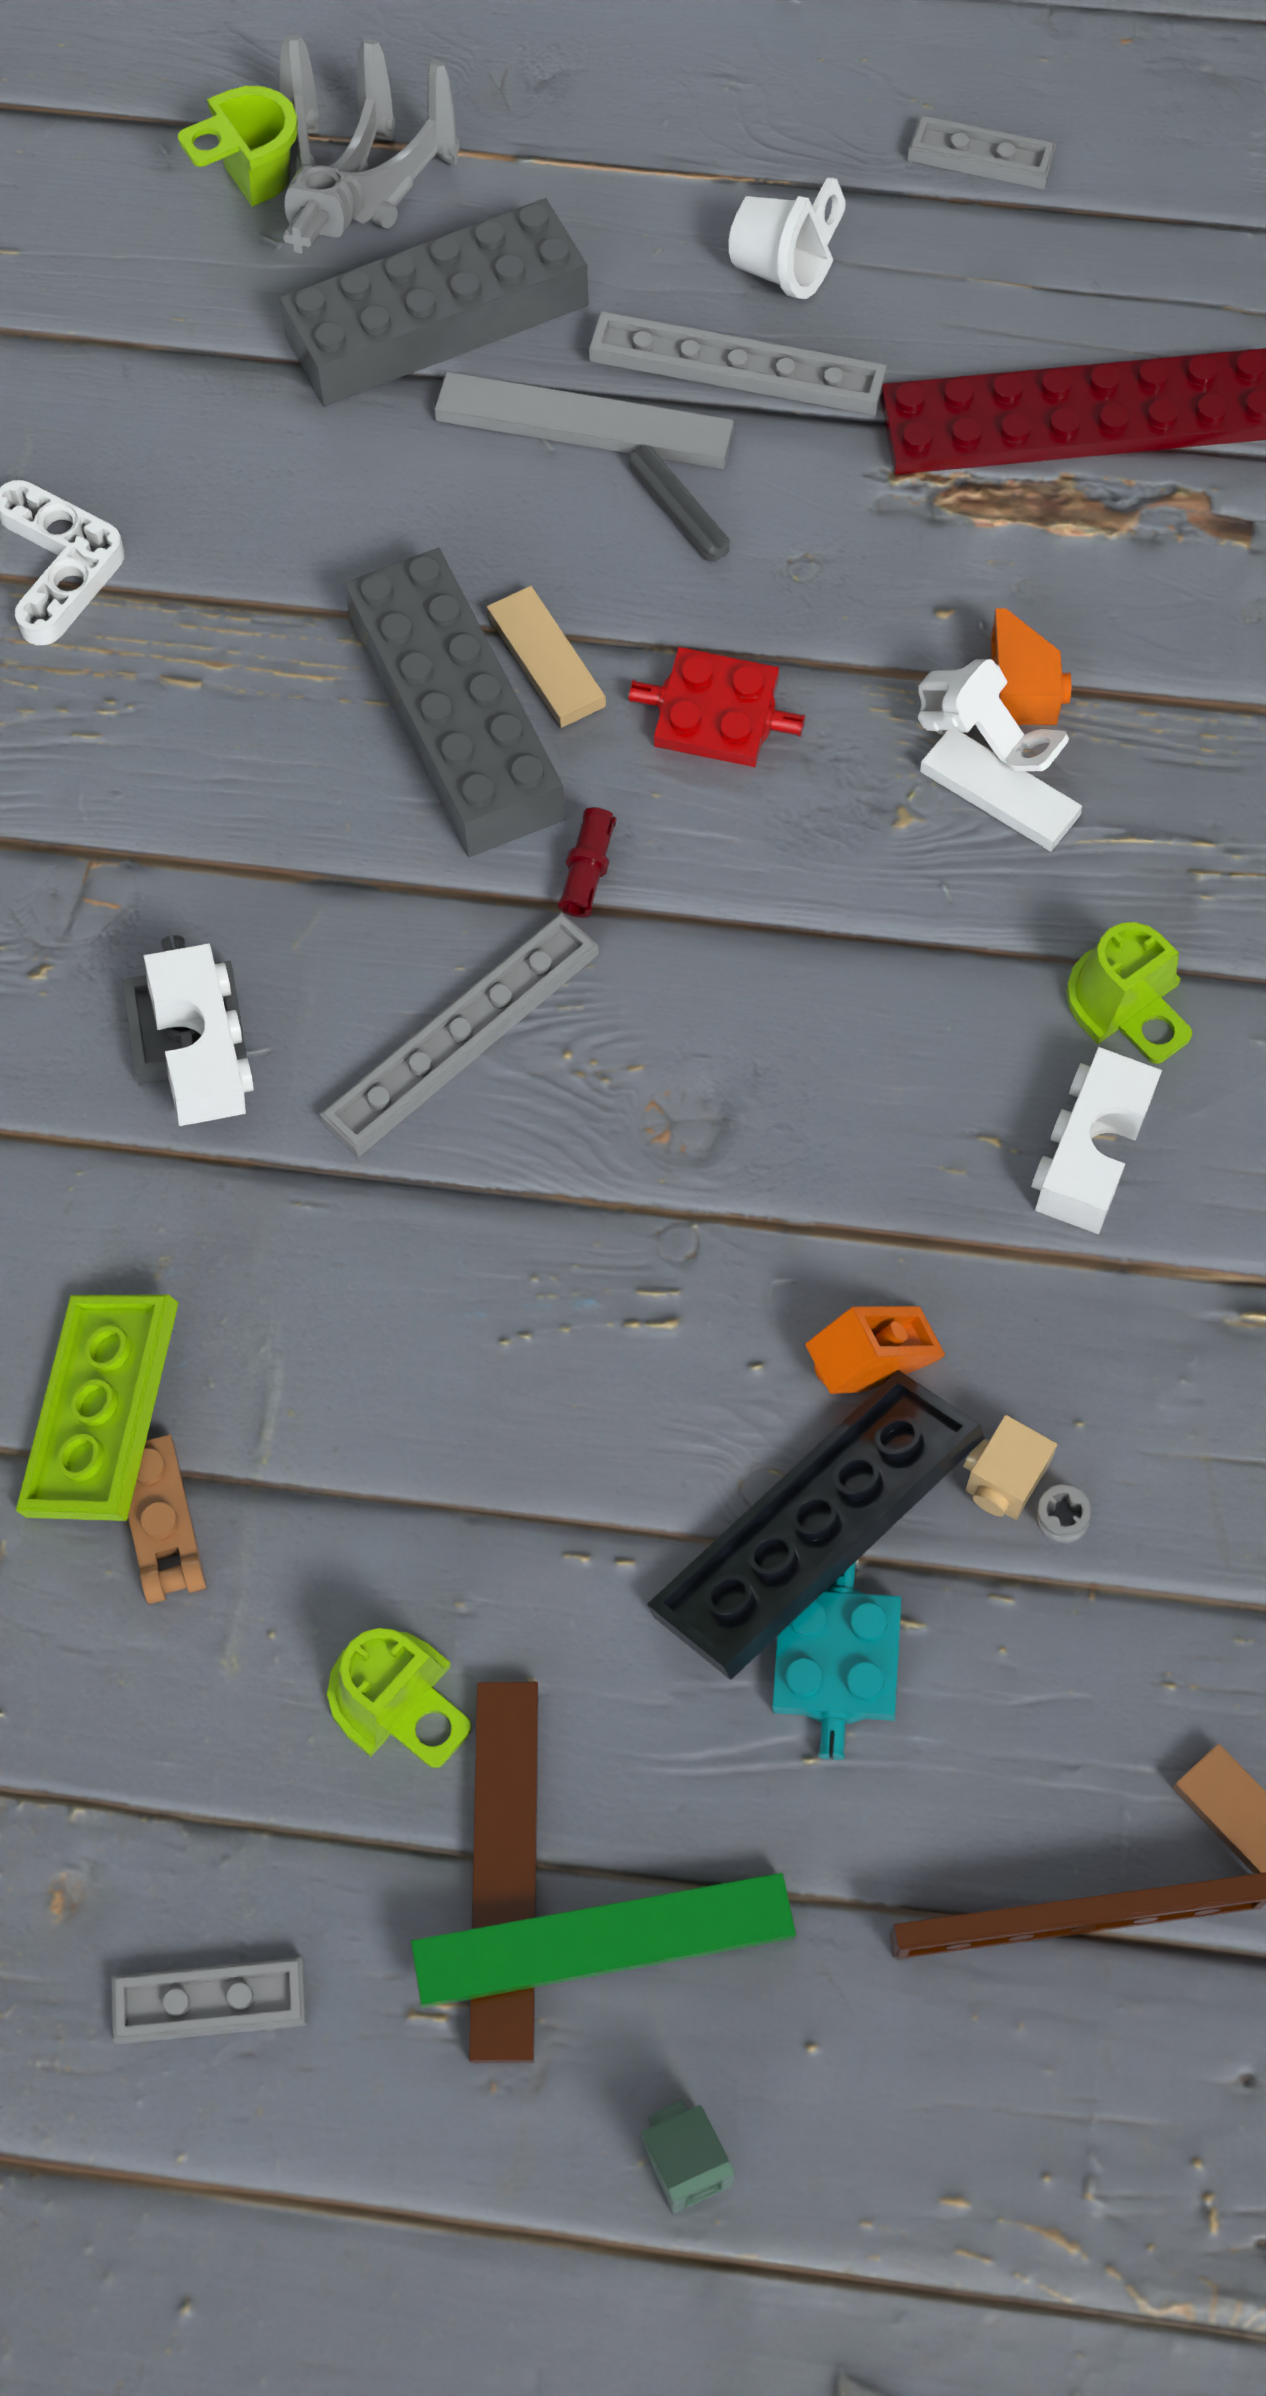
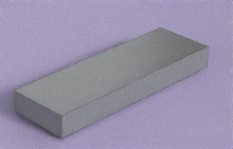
(982, 152)
(208, 2000)

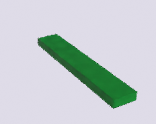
(601, 1940)

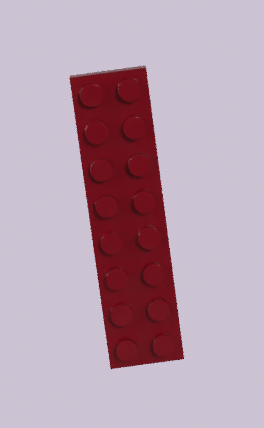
(1076, 411)

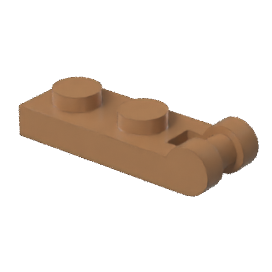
(164, 1524)

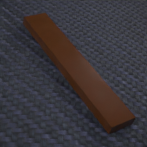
(505, 1855)
(1078, 1916)

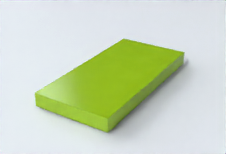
(98, 1407)

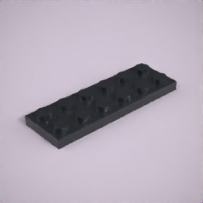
(815, 1523)

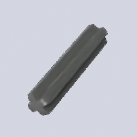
(679, 503)

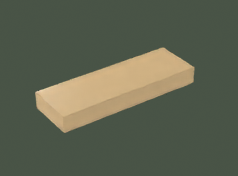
(546, 656)

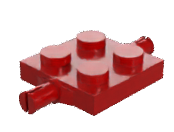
(716, 707)

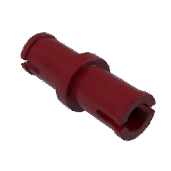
(587, 862)

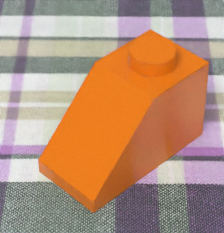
(1032, 671)
(871, 1345)

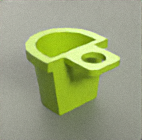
(253, 136)
(1123, 988)
(384, 1690)

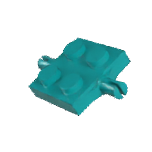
(840, 1661)

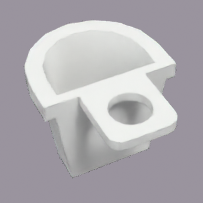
(787, 239)

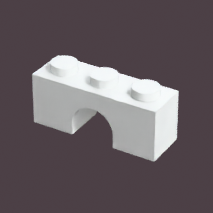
(189, 993)
(1080, 1179)

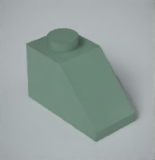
(686, 2155)

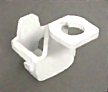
(971, 697)

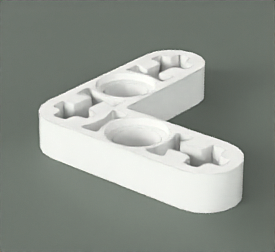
(73, 558)

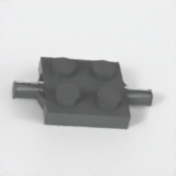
(148, 1042)

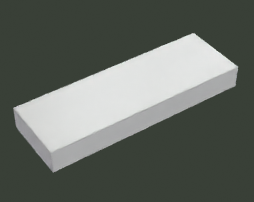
(998, 790)

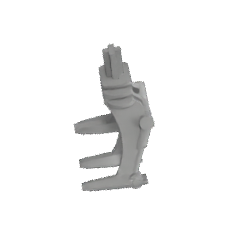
(329, 197)

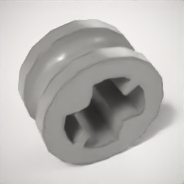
(1076, 1502)

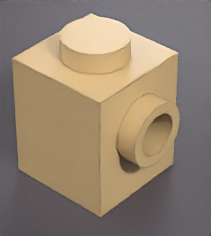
(1008, 1468)

